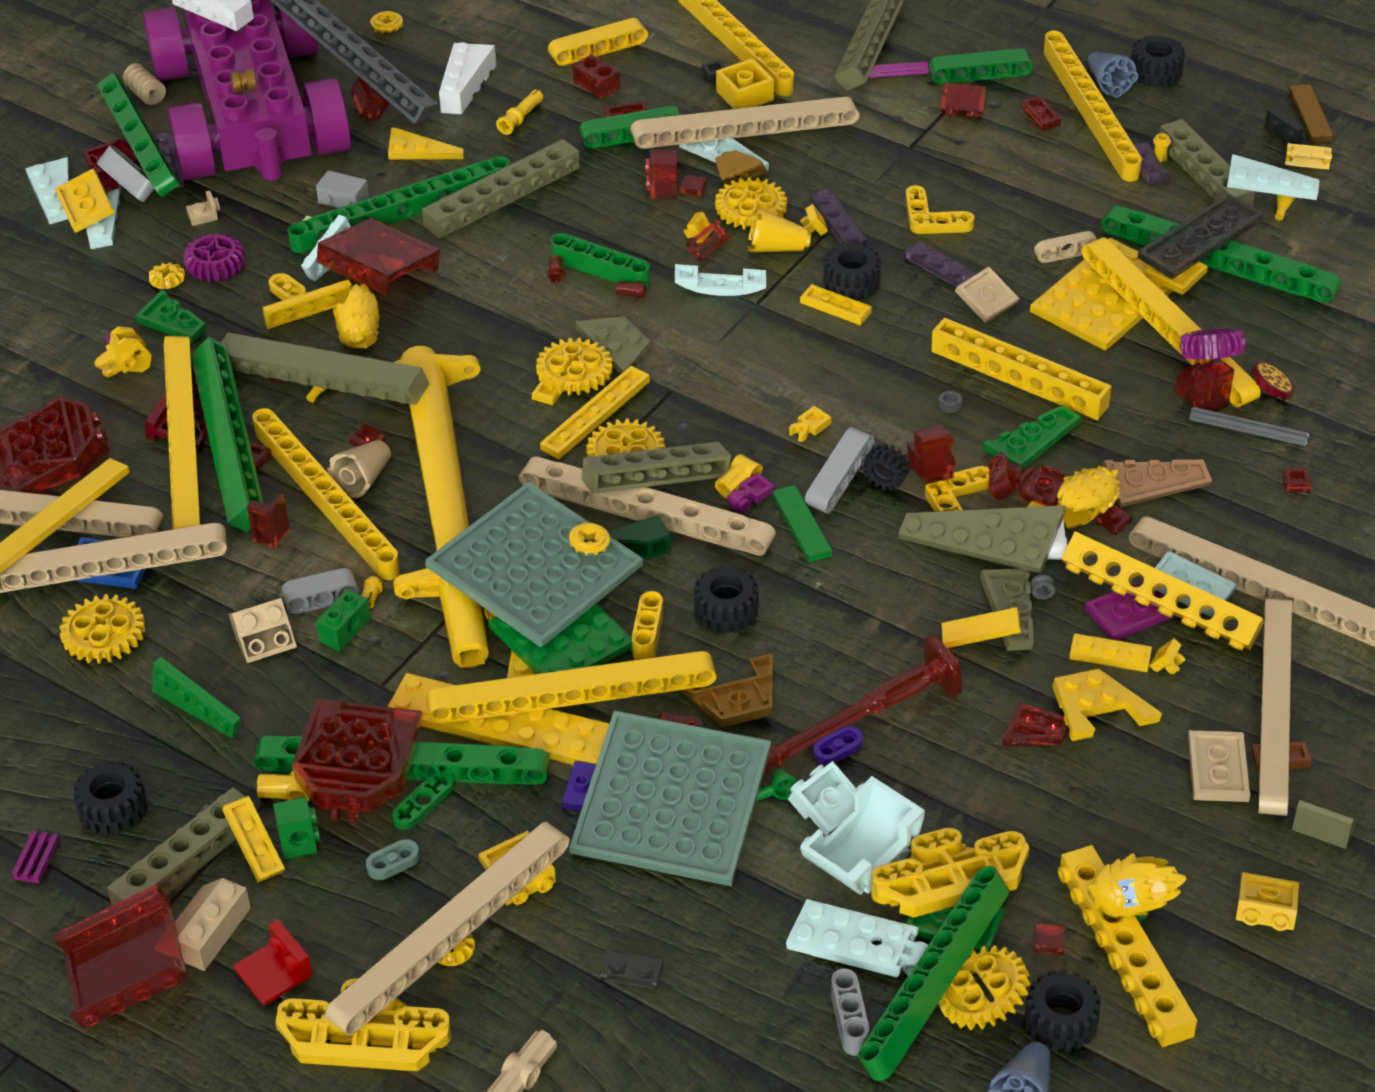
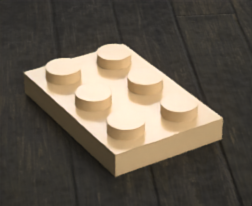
(1218, 766)

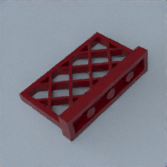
(158, 417)

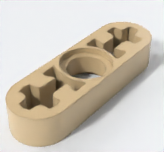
(1051, 249)

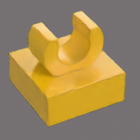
(814, 221)
(696, 225)
(1168, 657)

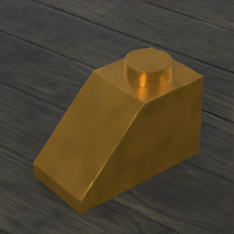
(738, 165)

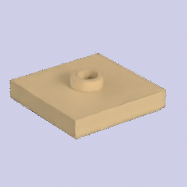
(987, 294)

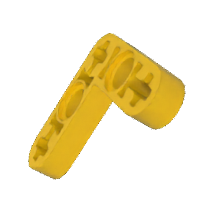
(926, 222)
(974, 478)

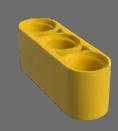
(647, 626)

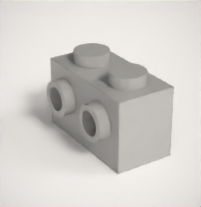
(341, 189)

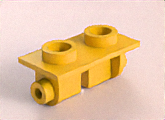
(1308, 156)

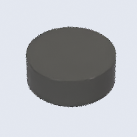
(949, 401)

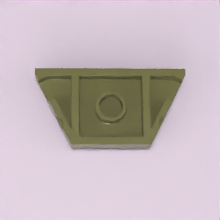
(619, 337)

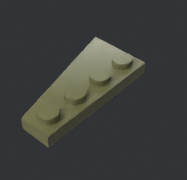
(1009, 590)

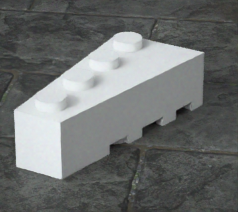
(229, 13)
(464, 74)

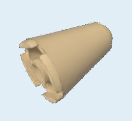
(359, 467)

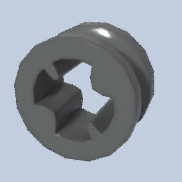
(1042, 581)

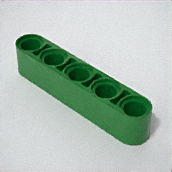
(980, 66)
(616, 128)
(599, 260)

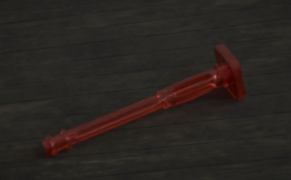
(939, 667)

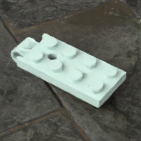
(848, 939)

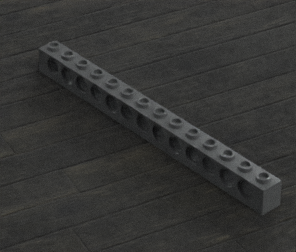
(360, 58)

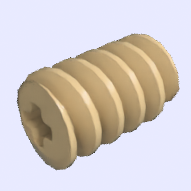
(144, 84)

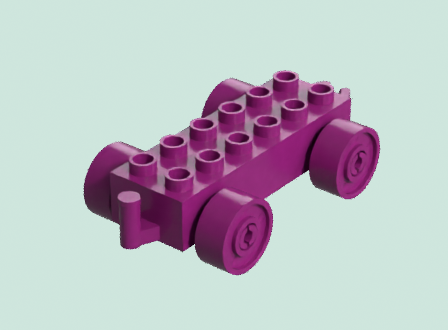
(252, 126)

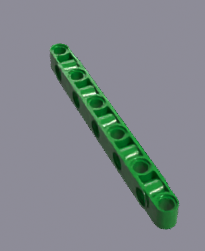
(138, 135)
(393, 205)
(1231, 258)
(464, 761)

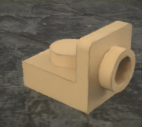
(203, 212)

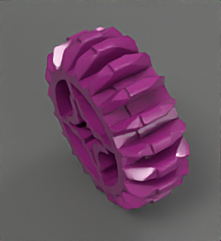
(214, 257)
(1212, 343)

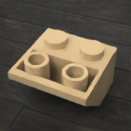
(262, 630)

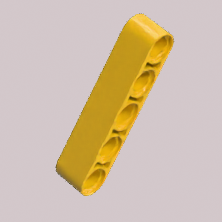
(597, 41)

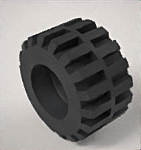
(1158, 60)
(852, 270)
(726, 599)
(113, 813)
(1067, 992)

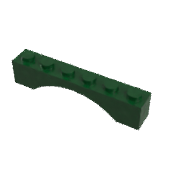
(645, 538)

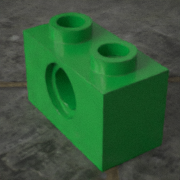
(343, 620)
(296, 828)

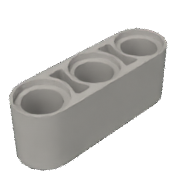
(126, 173)
(317, 590)
(847, 997)

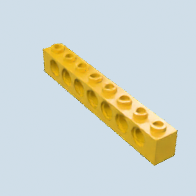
(1021, 368)
(1082, 547)
(1130, 954)

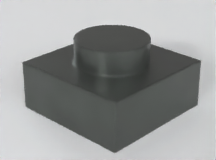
(709, 69)

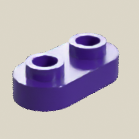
(834, 746)

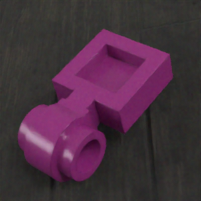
(753, 488)

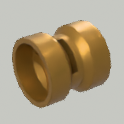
(243, 81)

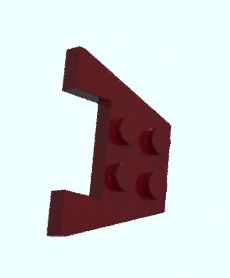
(93, 154)

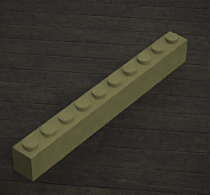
(326, 369)

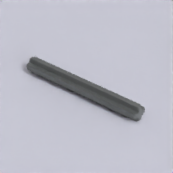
(1249, 426)

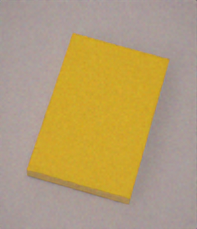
(84, 200)

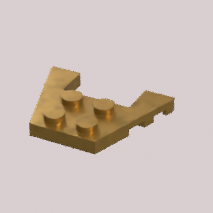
(739, 699)

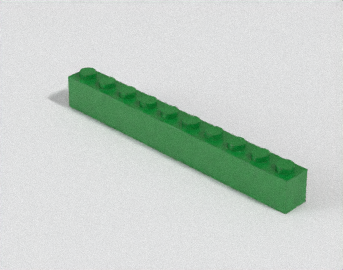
(226, 431)

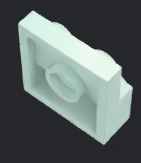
(824, 797)

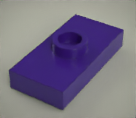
(578, 785)

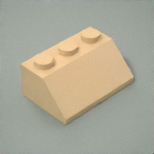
(210, 921)

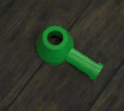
(780, 785)

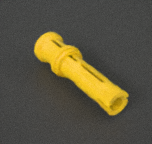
(515, 116)

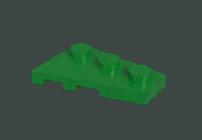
(170, 318)

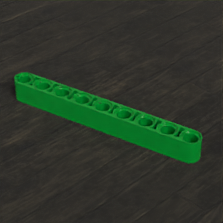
(933, 974)

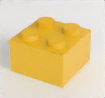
(745, 85)

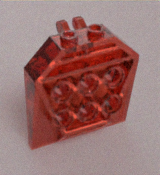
(50, 446)
(362, 784)

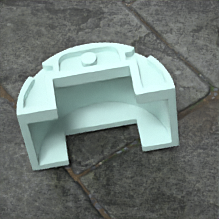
(868, 837)

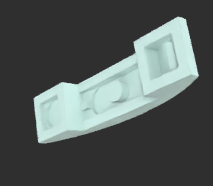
(720, 284)

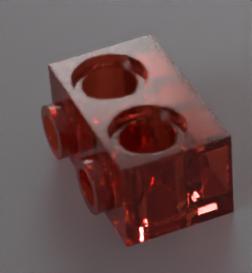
(596, 76)

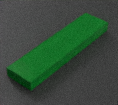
(802, 523)

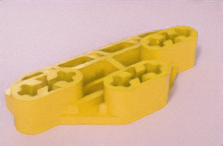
(944, 868)
(389, 1033)

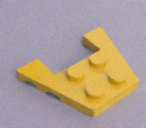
(1094, 694)

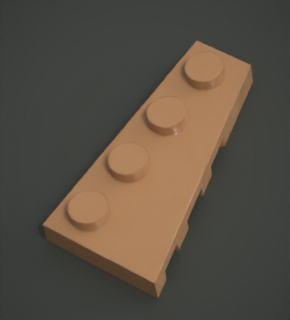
(1157, 479)

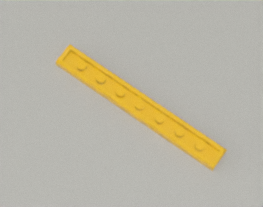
(60, 511)

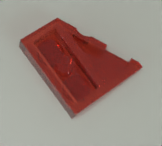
(1035, 727)

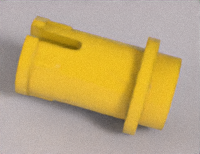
(1161, 144)
(372, 587)

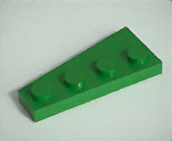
(1035, 437)
(190, 697)

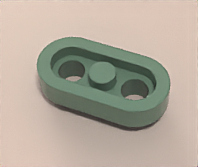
(391, 859)

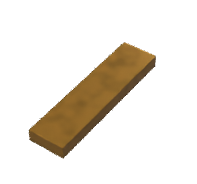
(1310, 113)

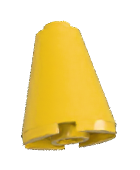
(776, 234)

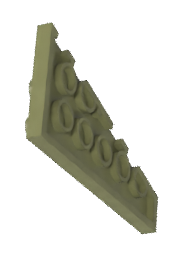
(1001, 535)

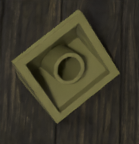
(1324, 822)

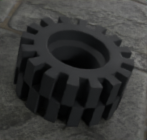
(880, 474)

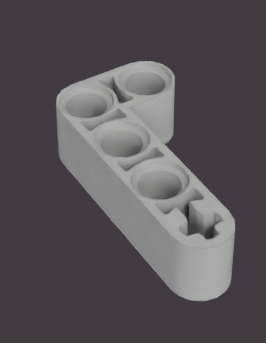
(839, 469)

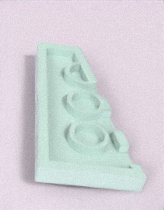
(715, 148)
(1265, 178)
(44, 180)
(102, 232)

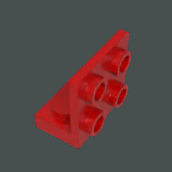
(276, 966)

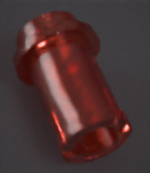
(556, 272)
(631, 288)

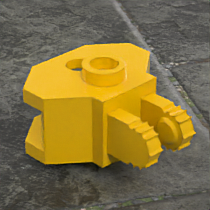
(124, 353)

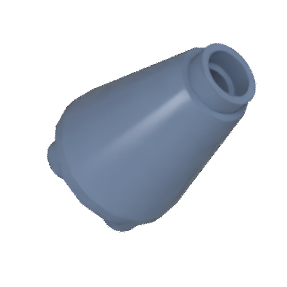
(1112, 72)
(1025, 1072)

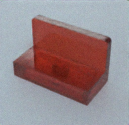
(268, 522)

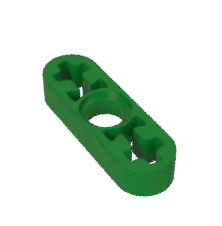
(426, 789)

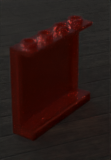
(375, 254)
(122, 956)

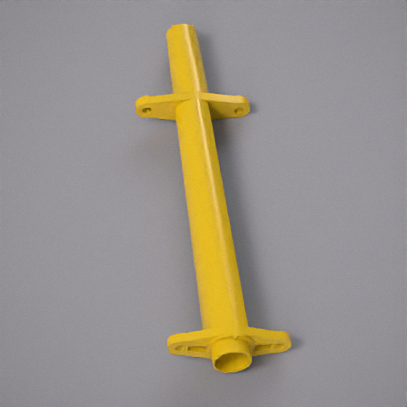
(445, 499)

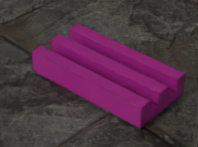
(33, 856)

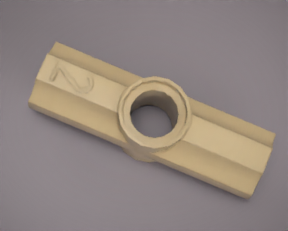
(524, 1067)

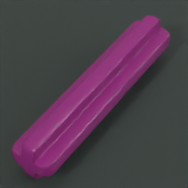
(901, 69)

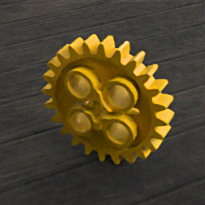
(740, 200)
(574, 366)
(623, 438)
(102, 628)
(1002, 976)

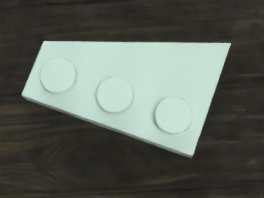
(310, 266)

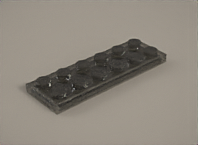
(1200, 236)

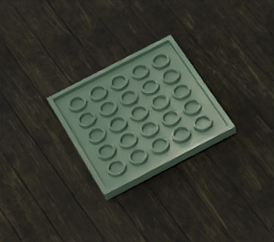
(523, 565)
(671, 798)

